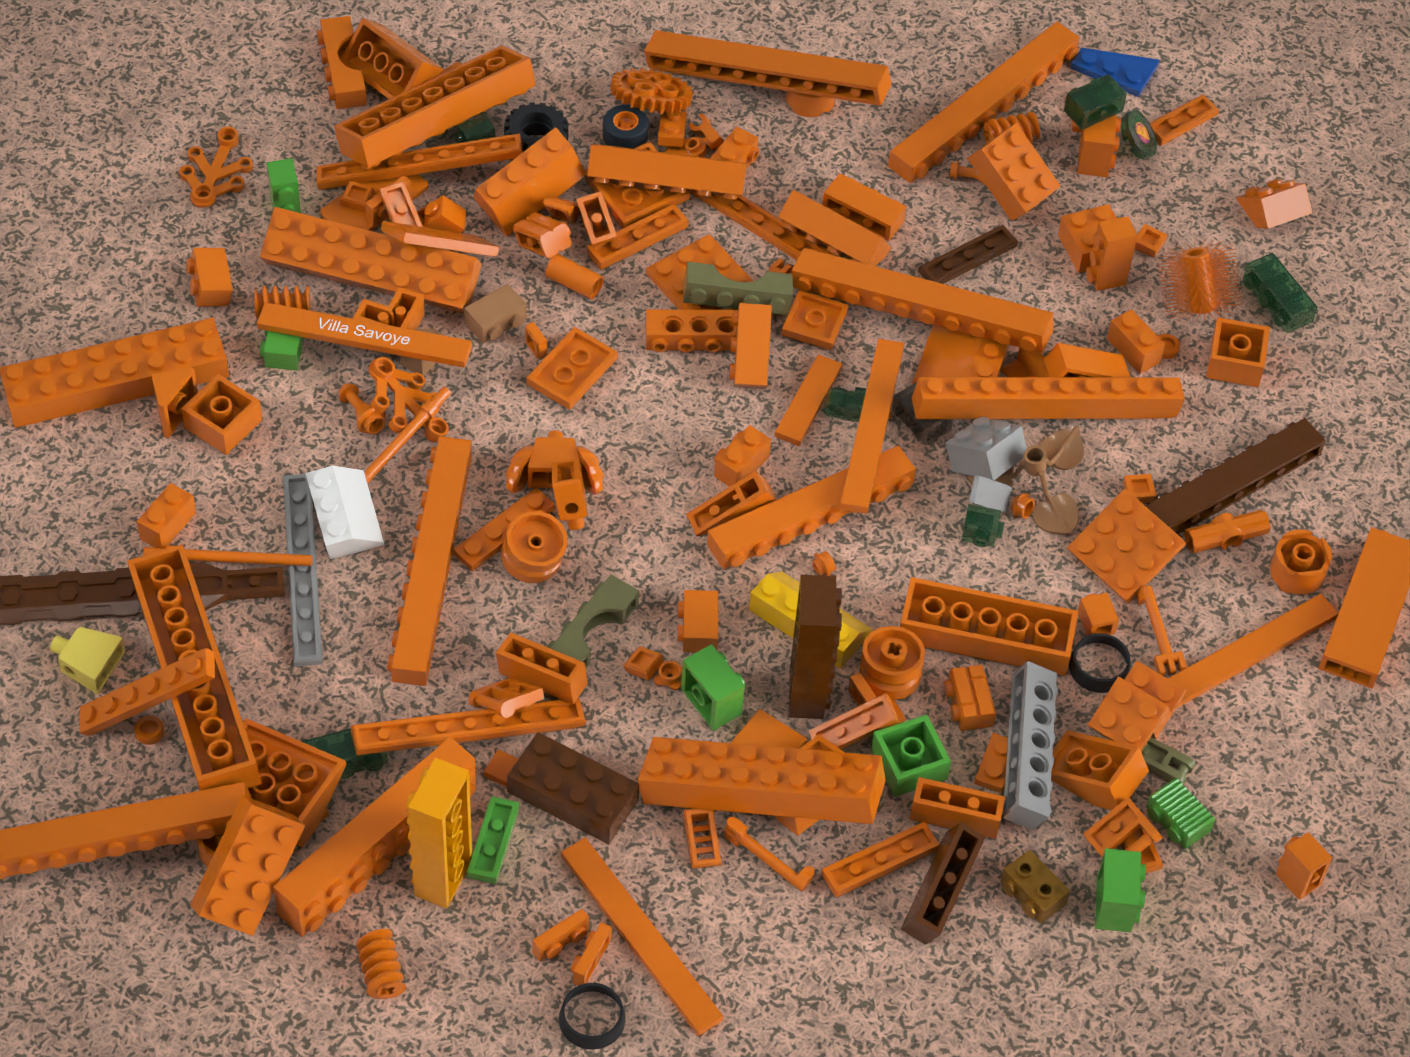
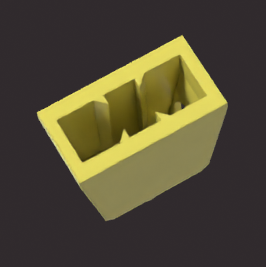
(88, 656)

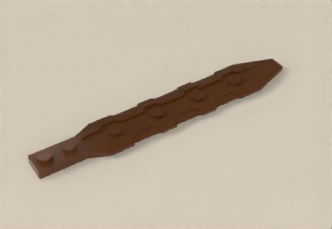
(109, 593)

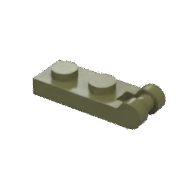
(1158, 757)

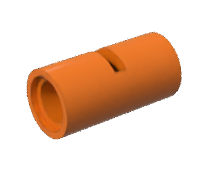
(574, 276)

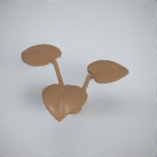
(1066, 452)

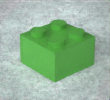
(713, 686)
(911, 752)
(1119, 890)

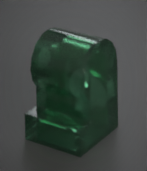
(844, 403)

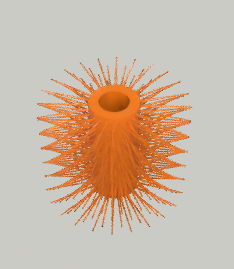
(1200, 280)

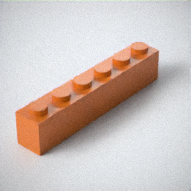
(667, 169)

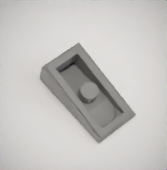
(990, 494)

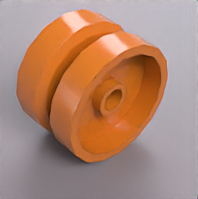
(534, 547)
(892, 661)

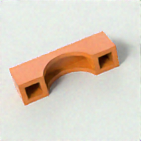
(346, 83)

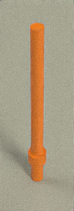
(427, 410)
(241, 557)

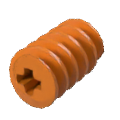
(1028, 123)
(294, 299)
(380, 964)

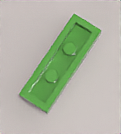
(493, 840)

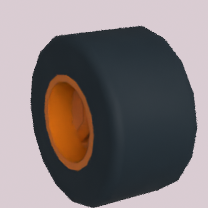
(625, 127)

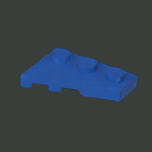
(1127, 70)

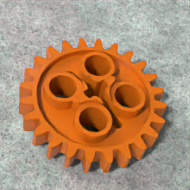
(651, 90)

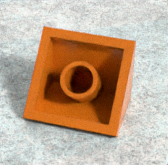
(172, 392)

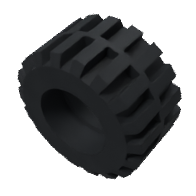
(535, 120)

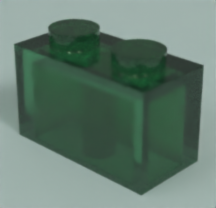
(1095, 101)

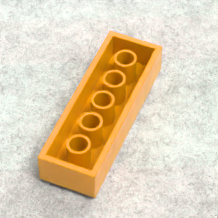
(440, 831)

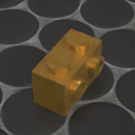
(1034, 887)

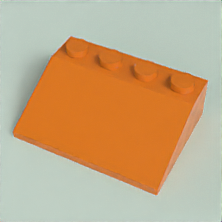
(960, 355)
(293, 775)

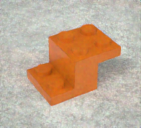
(1137, 707)

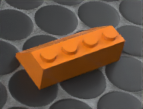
(387, 60)
(523, 184)
(832, 230)

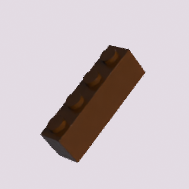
(943, 883)

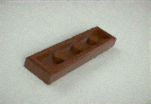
(968, 255)

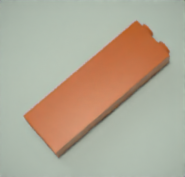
(1369, 609)

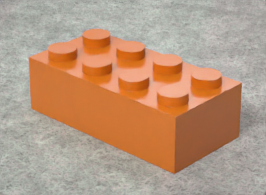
(247, 865)

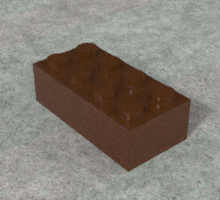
(573, 788)

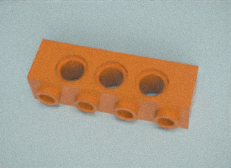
(688, 330)

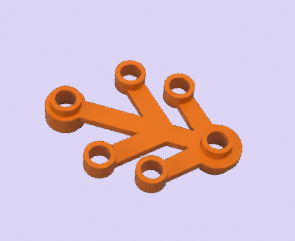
(215, 171)
(385, 375)

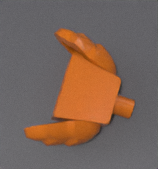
(535, 462)

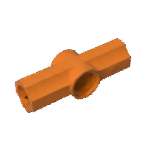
(1227, 531)

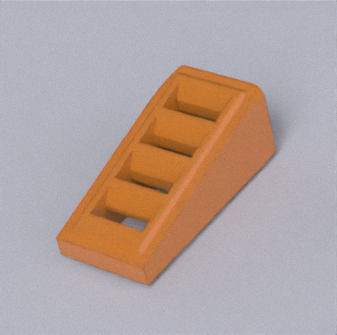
(562, 209)
(695, 815)

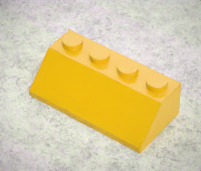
(776, 603)

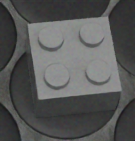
(986, 448)

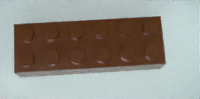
(814, 646)

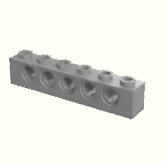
(1030, 746)

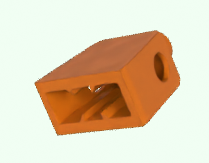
(569, 493)

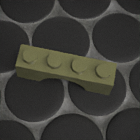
(708, 287)
(611, 603)

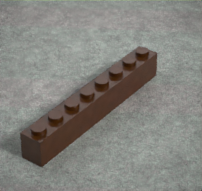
(1238, 476)

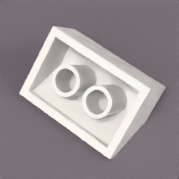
(344, 510)

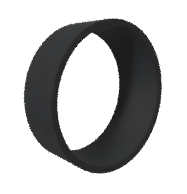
(1091, 683)
(592, 1042)

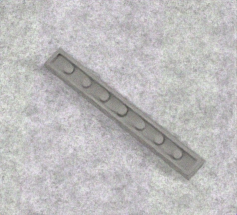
(302, 579)

